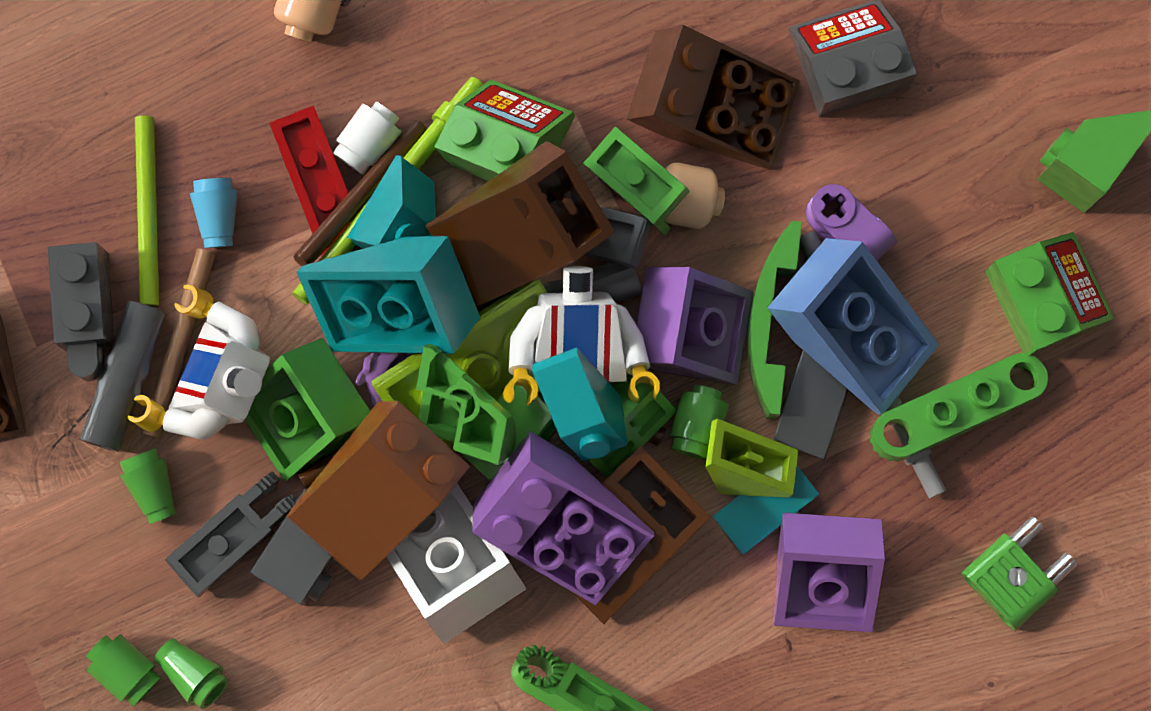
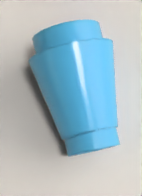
(215, 210)

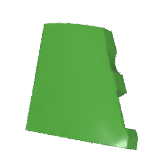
(462, 410)

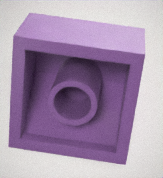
(694, 323)
(828, 572)

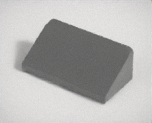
(811, 409)

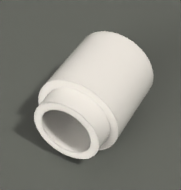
(367, 137)

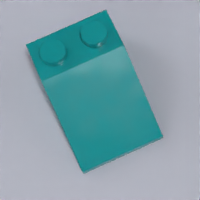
(392, 297)

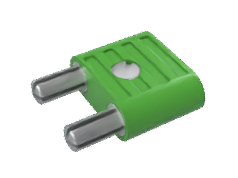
(1012, 580)

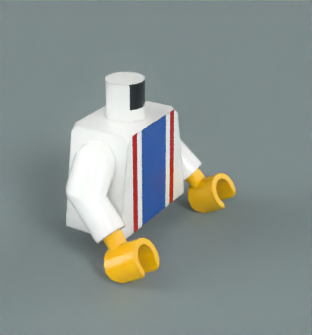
(584, 321)
(219, 376)

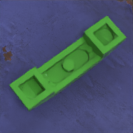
(769, 378)

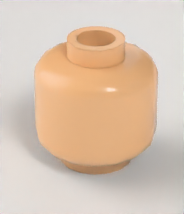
(307, 17)
(703, 199)

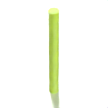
(147, 211)

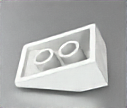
(452, 570)

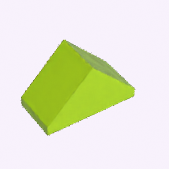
(749, 463)

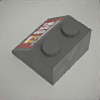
(852, 57)

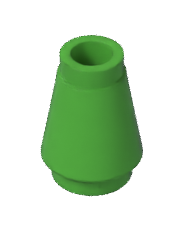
(149, 484)
(192, 674)

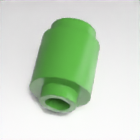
(694, 420)
(122, 669)

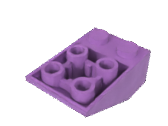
(559, 519)

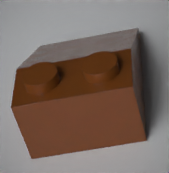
(377, 488)

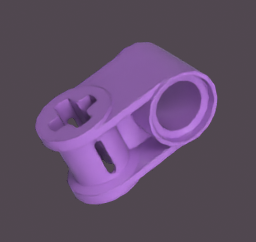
(850, 222)

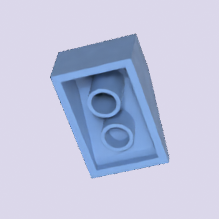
(854, 322)

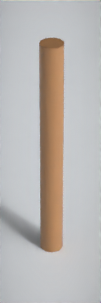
(180, 336)

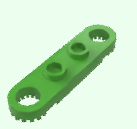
(959, 407)
(567, 685)

